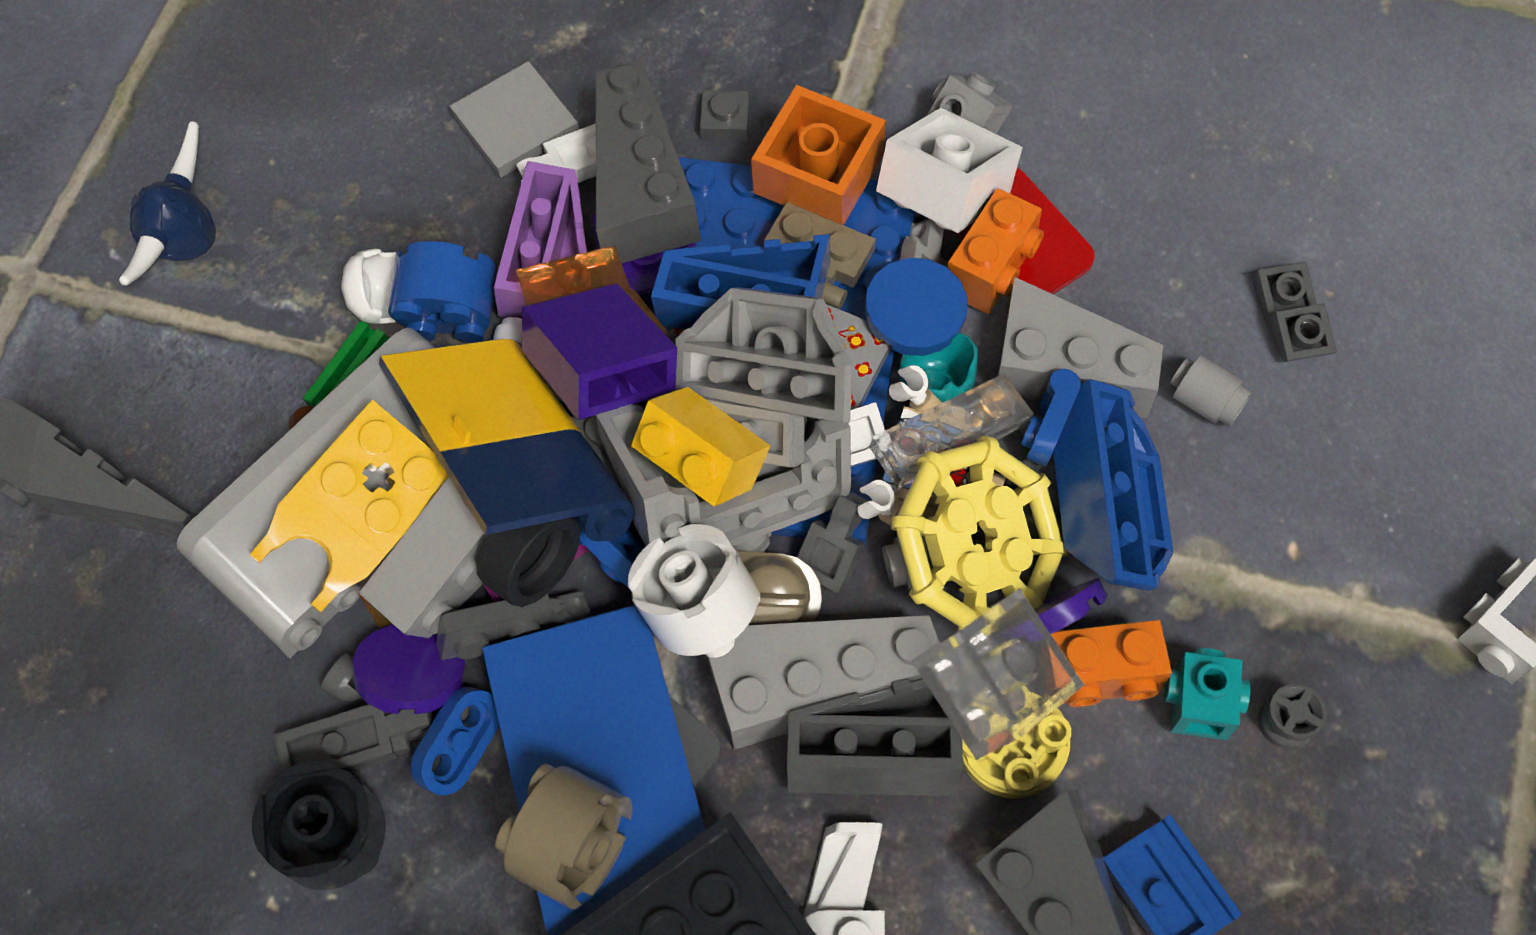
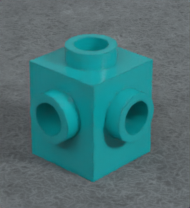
(1207, 694)

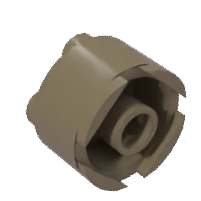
(564, 834)

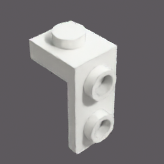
(1494, 640)

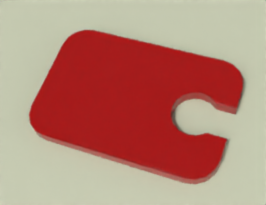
(1063, 250)

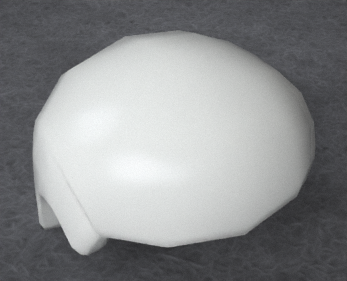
(368, 285)

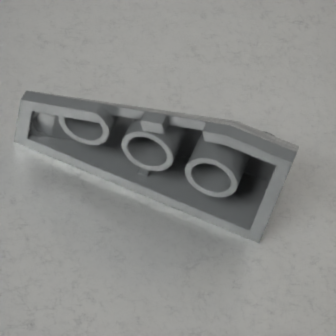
(64, 481)

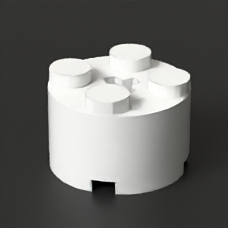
(694, 591)

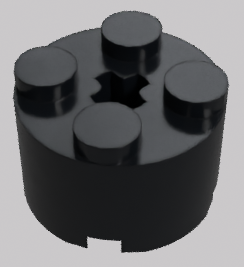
(296, 807)

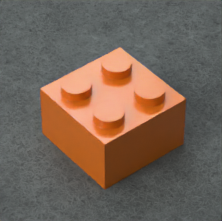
(818, 155)

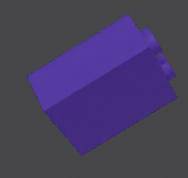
(598, 350)

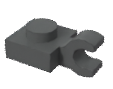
(831, 547)

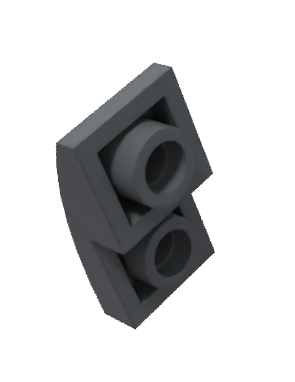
(1291, 312)

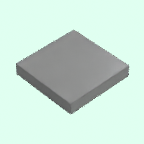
(513, 118)

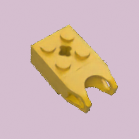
(343, 515)

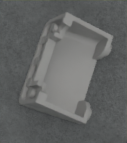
(776, 500)

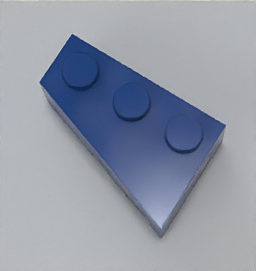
(698, 276)

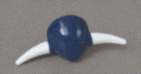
(170, 218)

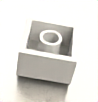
(947, 168)

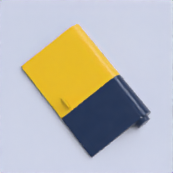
(507, 439)

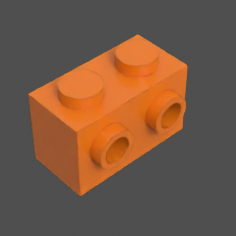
(996, 249)
(1116, 661)

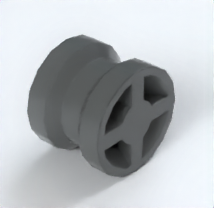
(1301, 707)

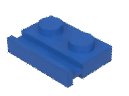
(1169, 883)

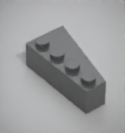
(639, 178)

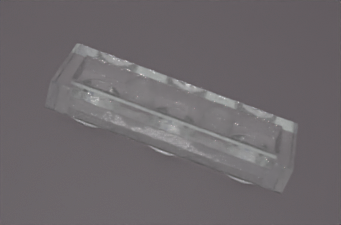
(986, 410)

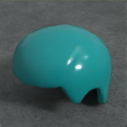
(949, 370)

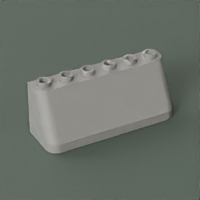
(223, 535)

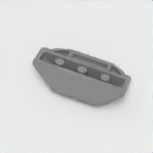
(768, 355)

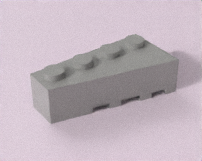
(810, 663)

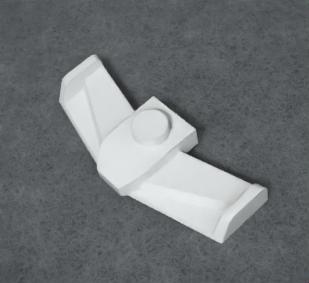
(843, 881)

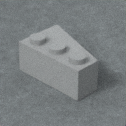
(1055, 334)
(429, 567)

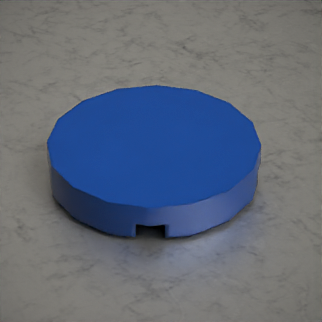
(915, 306)

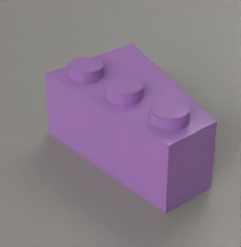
(542, 229)

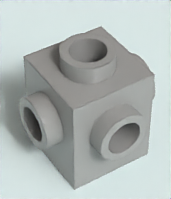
(972, 99)

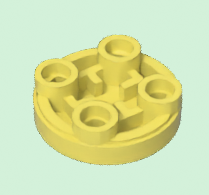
(1025, 764)

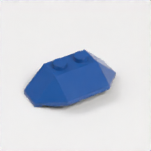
(1112, 489)

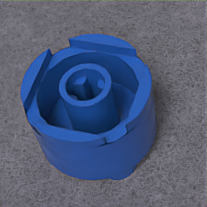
(442, 291)

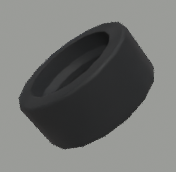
(528, 560)

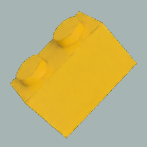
(700, 445)

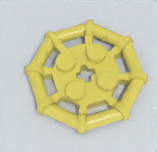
(996, 511)

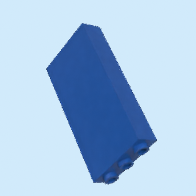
(600, 705)

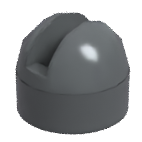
(340, 681)

